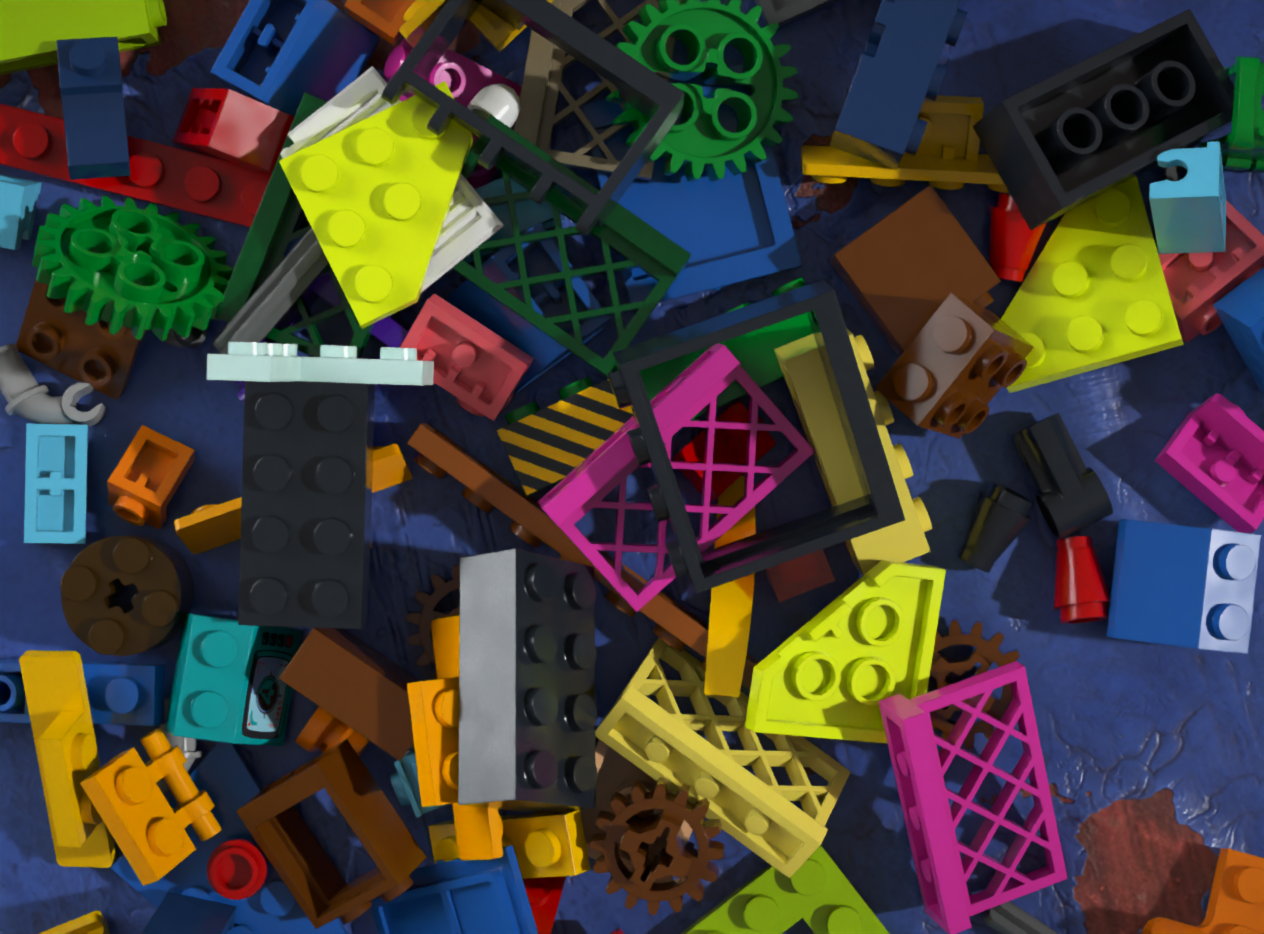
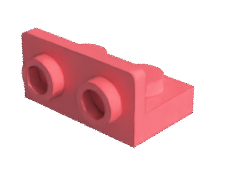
(1204, 278)
(467, 358)

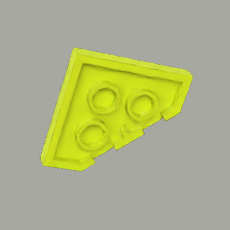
(381, 201)
(1094, 292)
(850, 656)

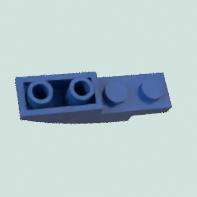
(115, 692)

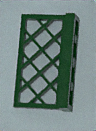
(621, 232)
(269, 243)

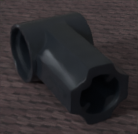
(1067, 490)

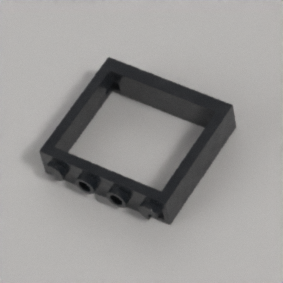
(797, 538)

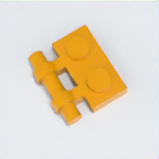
(138, 812)

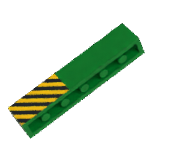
(558, 438)

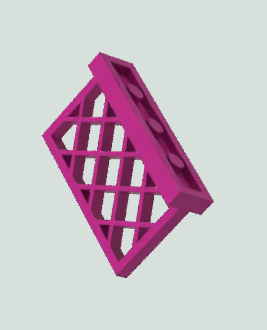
(616, 460)
(926, 804)

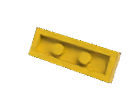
(543, 843)

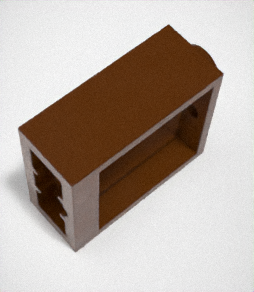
(300, 857)

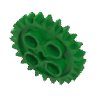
(705, 32)
(131, 267)

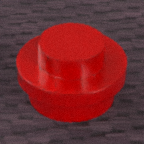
(237, 869)

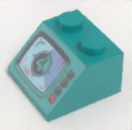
(230, 681)

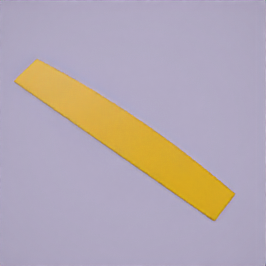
(730, 611)

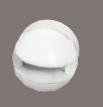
(497, 101)

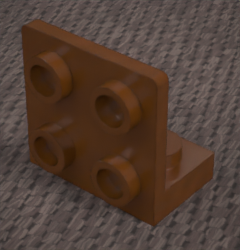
(76, 348)

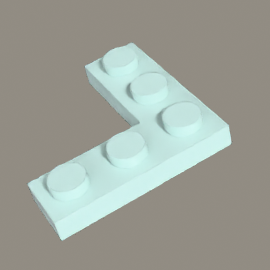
(336, 364)

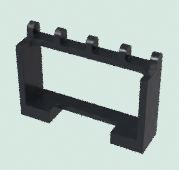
(636, 86)

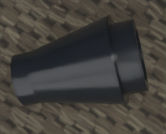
(994, 525)

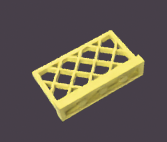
(748, 805)

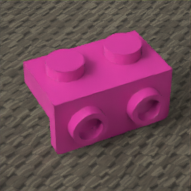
(1220, 461)

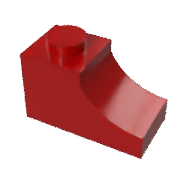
(233, 128)

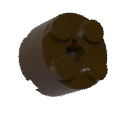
(97, 579)

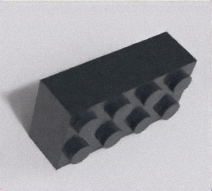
(1107, 118)
(306, 504)
(526, 683)

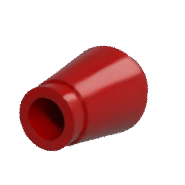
(1011, 240)
(1079, 582)

